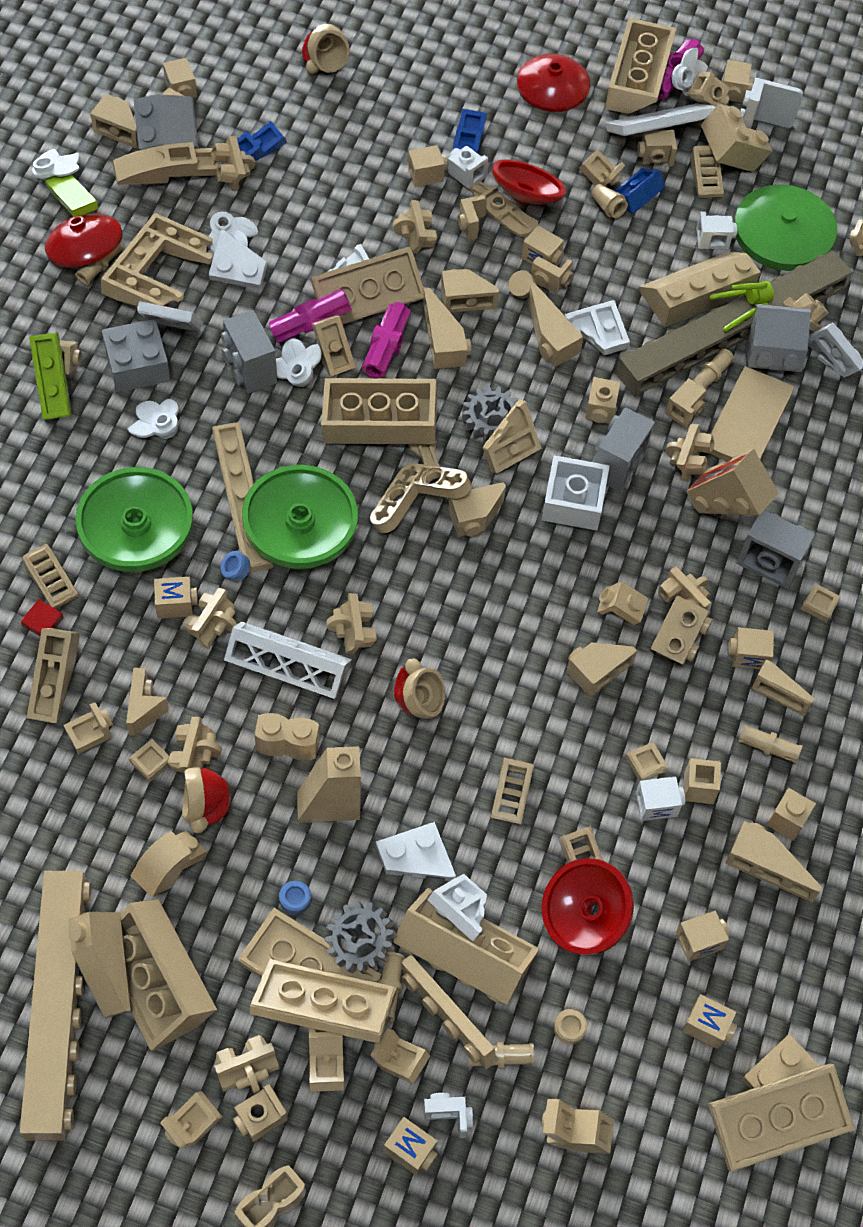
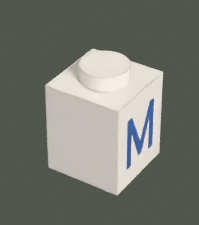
(659, 798)

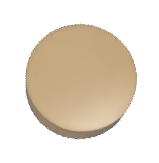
(520, 284)
(570, 1026)

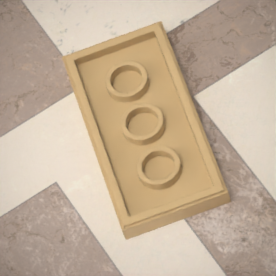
(373, 283)
(750, 414)
(292, 943)
(323, 1001)
(781, 1117)

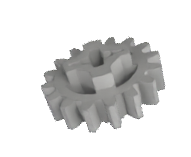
(489, 409)
(358, 949)

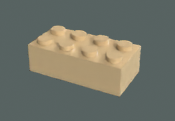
(379, 411)

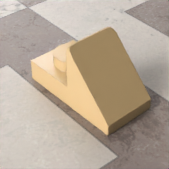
(334, 345)
(142, 706)

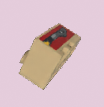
(734, 487)

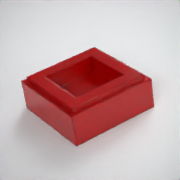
(41, 616)

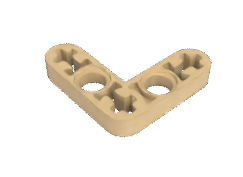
(413, 480)

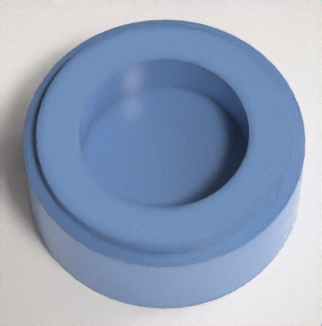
(235, 566)
(295, 897)

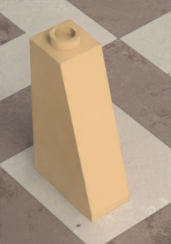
(332, 788)

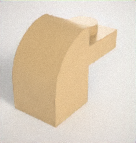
(165, 861)
(326, 1061)
(577, 1128)

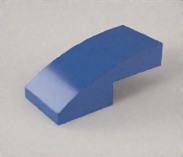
(470, 130)
(262, 142)

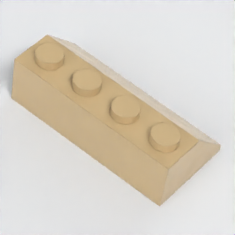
(639, 66)
(689, 290)
(490, 963)
(161, 979)

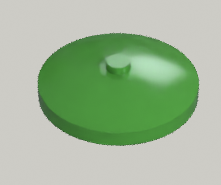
(784, 226)
(299, 516)
(134, 519)

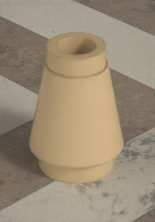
(610, 201)

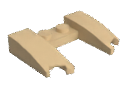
(125, 277)

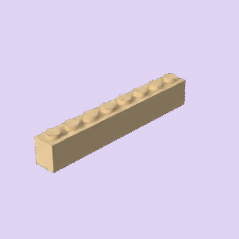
(54, 1012)

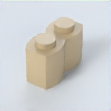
(293, 737)
(279, 1196)

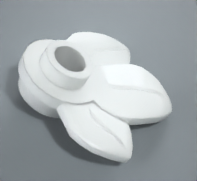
(687, 70)
(52, 165)
(238, 227)
(296, 359)
(156, 419)

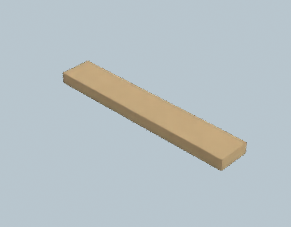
(237, 482)

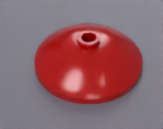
(553, 83)
(527, 182)
(83, 240)
(569, 905)

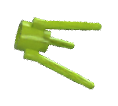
(755, 293)

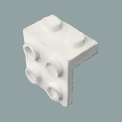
(771, 103)

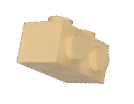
(681, 630)

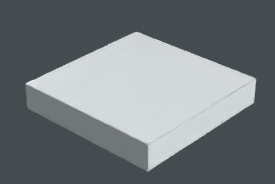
(170, 316)

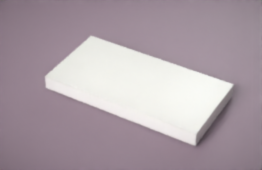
(660, 119)

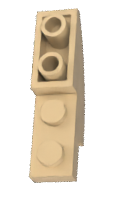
(164, 161)

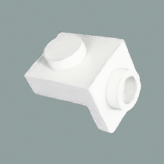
(446, 1107)

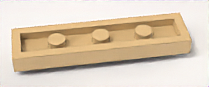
(455, 1021)

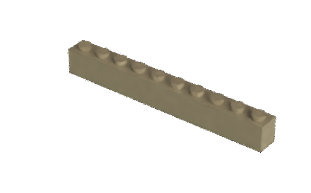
(704, 337)

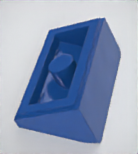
(641, 188)

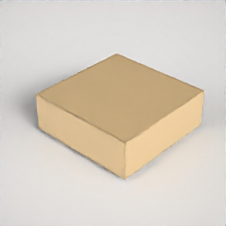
(820, 602)
(150, 760)
(646, 762)

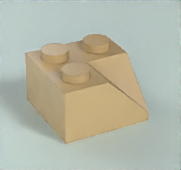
(732, 141)

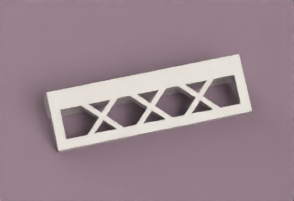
(291, 649)

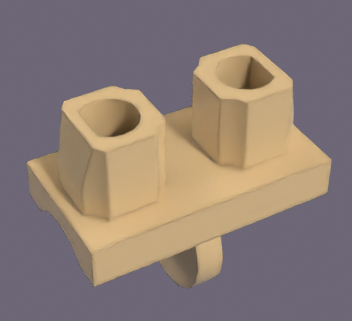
(236, 162)
(413, 225)
(818, 311)
(685, 452)
(685, 587)
(214, 619)
(348, 624)
(198, 746)
(246, 1068)

